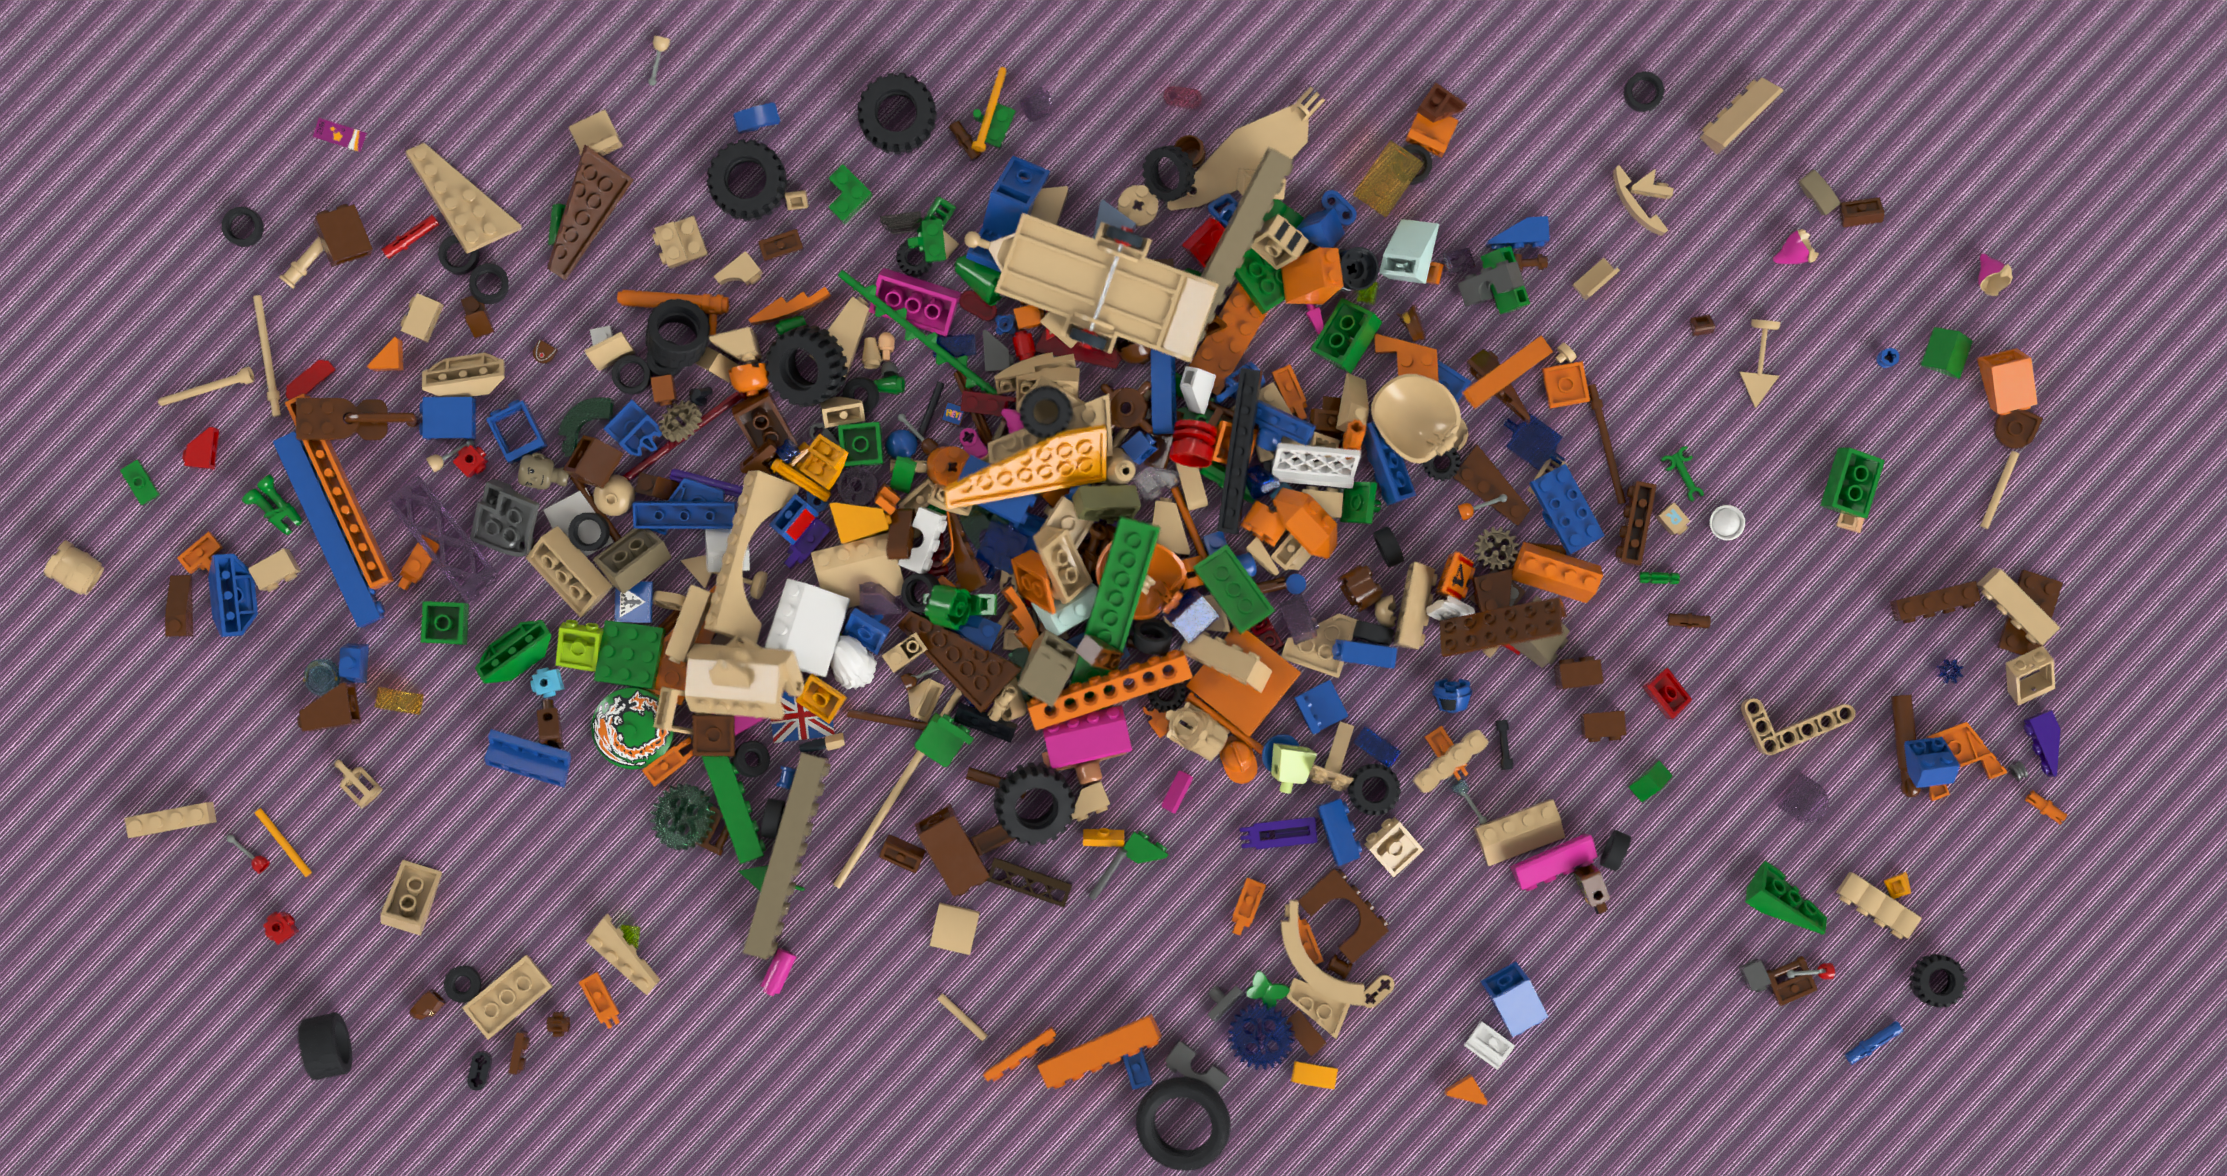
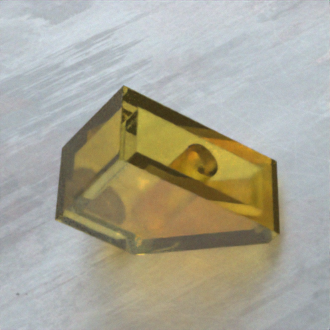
(399, 700)

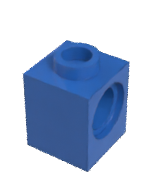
(1140, 447)

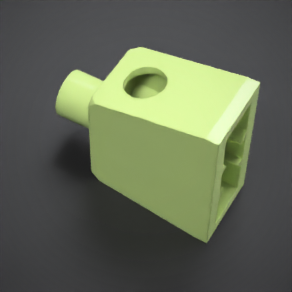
(1291, 765)

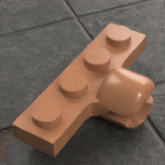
(1087, 772)

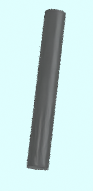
(1108, 873)

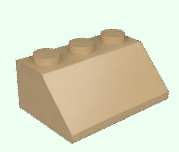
(739, 344)

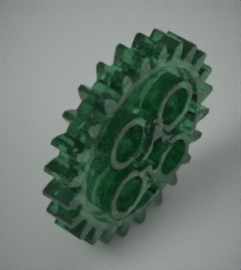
(697, 823)

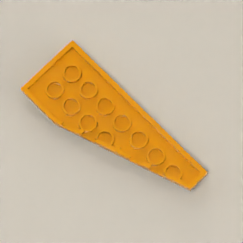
(1056, 463)

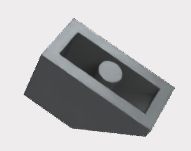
(995, 354)

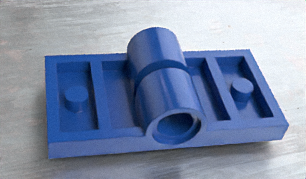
(1566, 509)

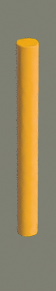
(283, 842)

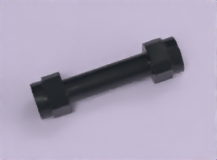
(1506, 762)

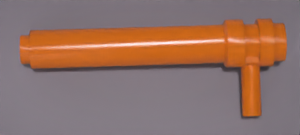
(709, 304)

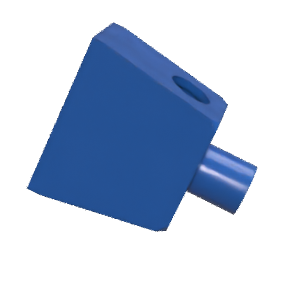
(354, 662)

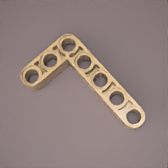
(1795, 729)

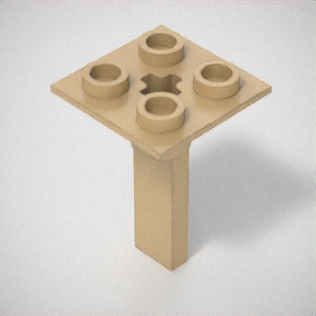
(1331, 773)

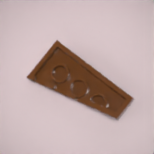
(1487, 483)

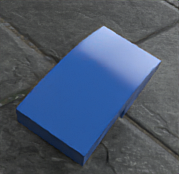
(755, 117)

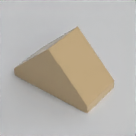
(716, 364)

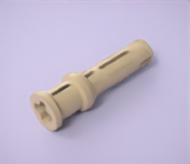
(299, 268)

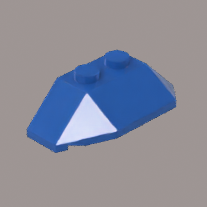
(231, 595)

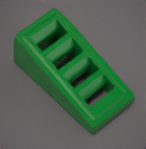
(934, 208)

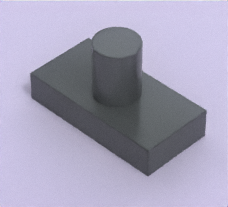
(1223, 1001)

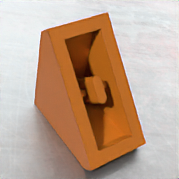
(389, 358)
(1466, 1090)

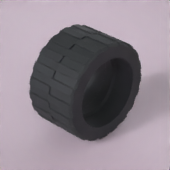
(677, 312)
(325, 1046)

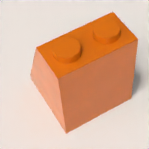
(1312, 277)
(2008, 381)

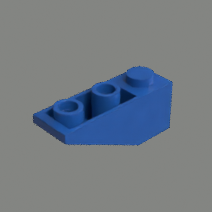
(1526, 232)

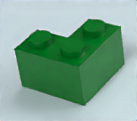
(853, 197)

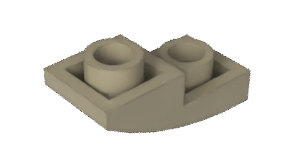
(1818, 190)

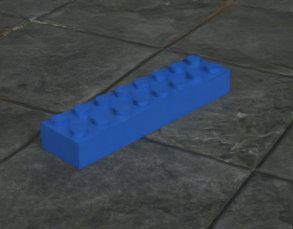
(683, 514)

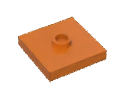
(1565, 385)

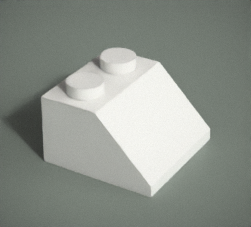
(716, 547)

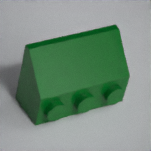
(1346, 335)
(1852, 482)

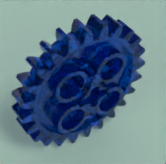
(1242, 1036)

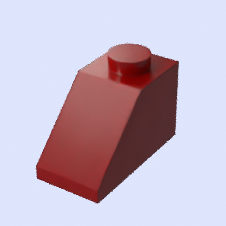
(202, 450)

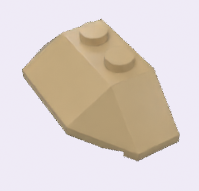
(464, 376)

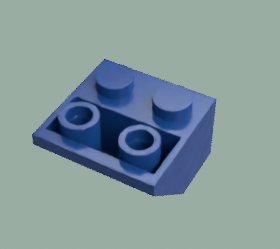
(1930, 762)

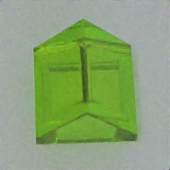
(1368, 295)
(631, 934)

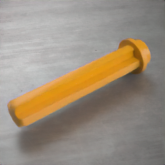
(800, 480)

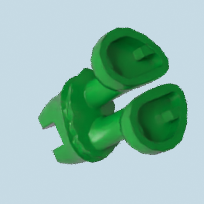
(275, 516)

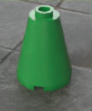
(979, 278)

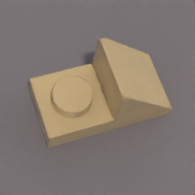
(1647, 188)

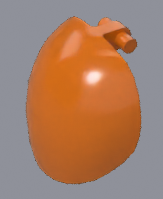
(1169, 575)

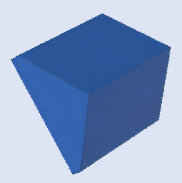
(1322, 228)

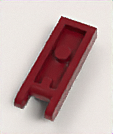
(985, 402)

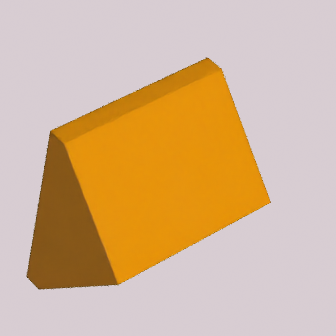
(821, 699)

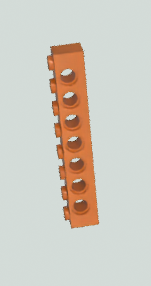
(1120, 692)

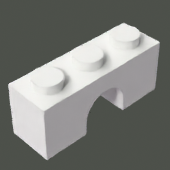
(931, 525)

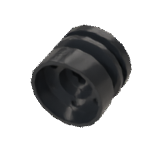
(1358, 268)

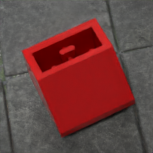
(1204, 241)

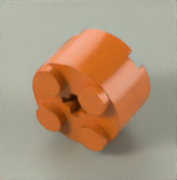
(938, 464)
(1263, 523)

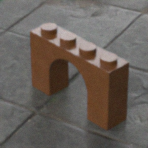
(1370, 926)

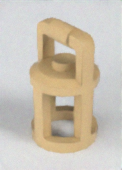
(351, 777)

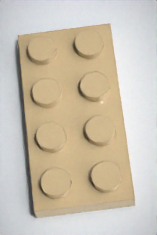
(507, 997)

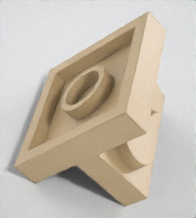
(1064, 517)

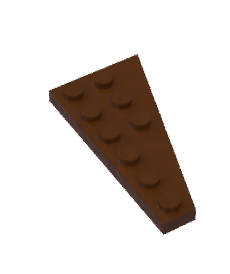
(591, 200)
(967, 665)

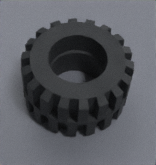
(1045, 393)
(1392, 789)
(1954, 986)

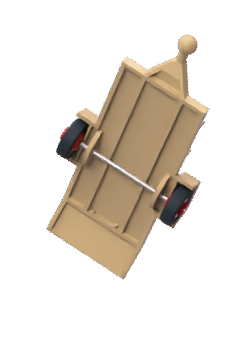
(1102, 286)

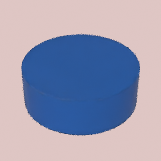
(1295, 584)

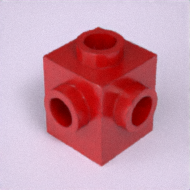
(464, 462)
(280, 927)

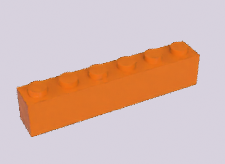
(1100, 1051)

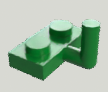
(999, 124)

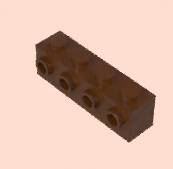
(1636, 524)
(1937, 600)

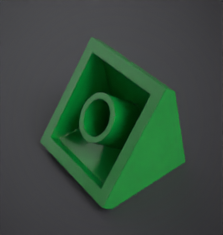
(1947, 352)

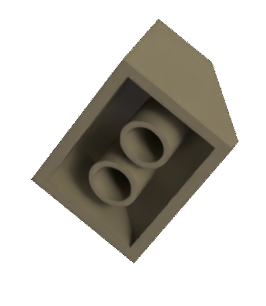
(632, 558)

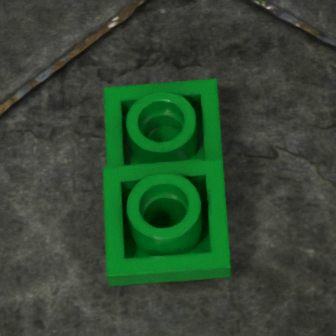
(903, 474)

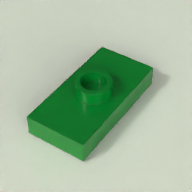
(140, 482)

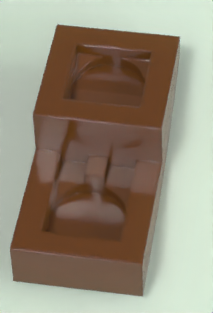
(1306, 1033)

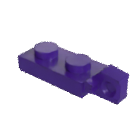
(807, 543)

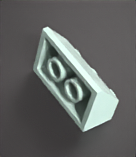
(1068, 614)

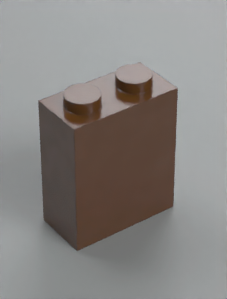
(342, 234)

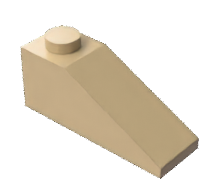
(1353, 402)

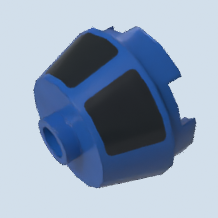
(1452, 695)

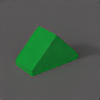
(1650, 781)

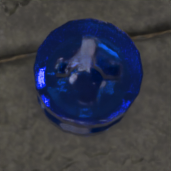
(787, 451)

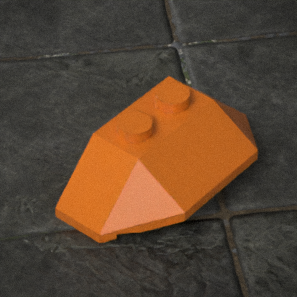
(1307, 522)

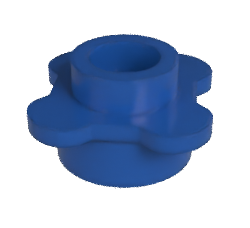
(1005, 319)

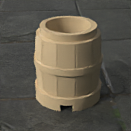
(74, 568)

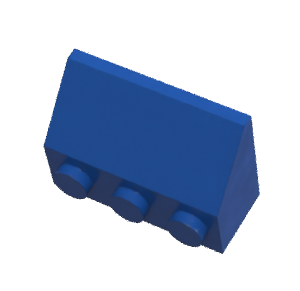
(1339, 831)

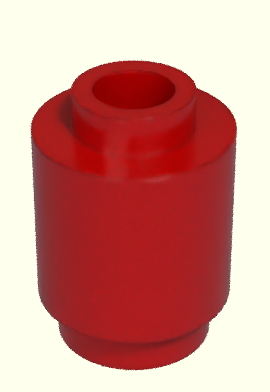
(1024, 345)

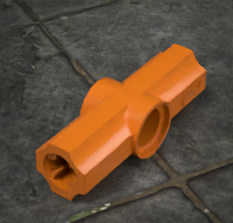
(1353, 436)

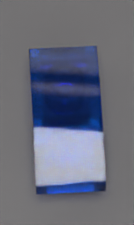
(957, 345)
(1377, 747)

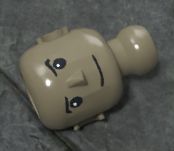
(539, 472)

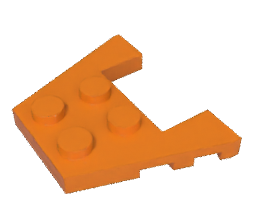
(1410, 356)
(1967, 749)

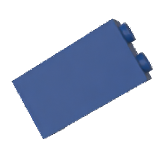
(1010, 508)

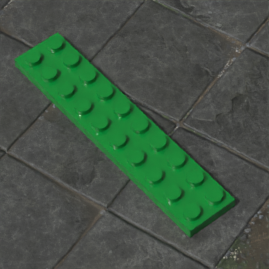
(1118, 593)

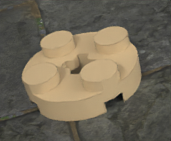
(1141, 194)

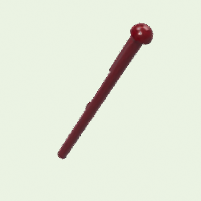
(712, 414)

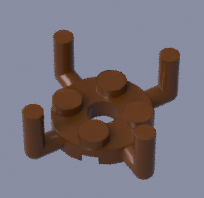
(1138, 404)

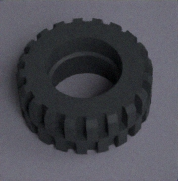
(897, 86)
(735, 155)
(786, 376)
(1045, 826)

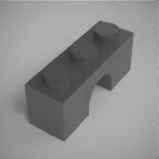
(1477, 287)
(1180, 1060)

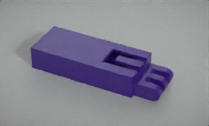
(1287, 833)

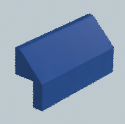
(527, 758)

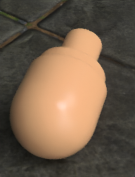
(886, 344)

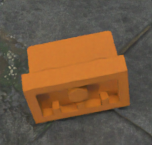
(1432, 135)

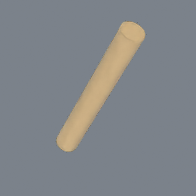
(962, 1017)

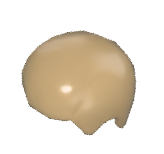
(1384, 612)

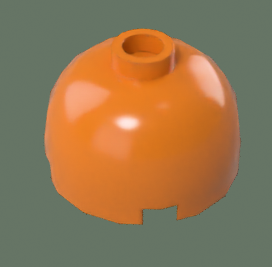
(749, 378)

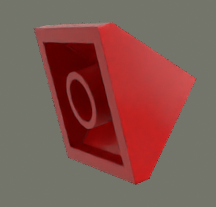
(1667, 693)

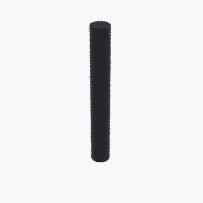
(930, 409)

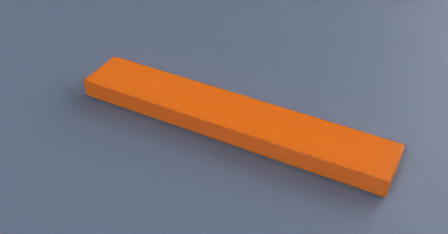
(1507, 372)

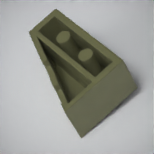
(1106, 502)

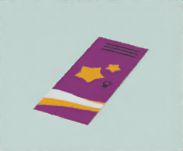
(339, 134)

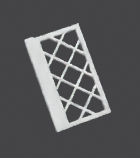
(1319, 473)

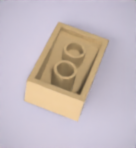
(411, 897)

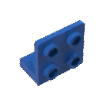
(1320, 707)

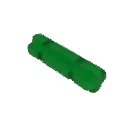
(1659, 578)

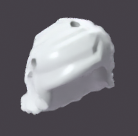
(852, 663)

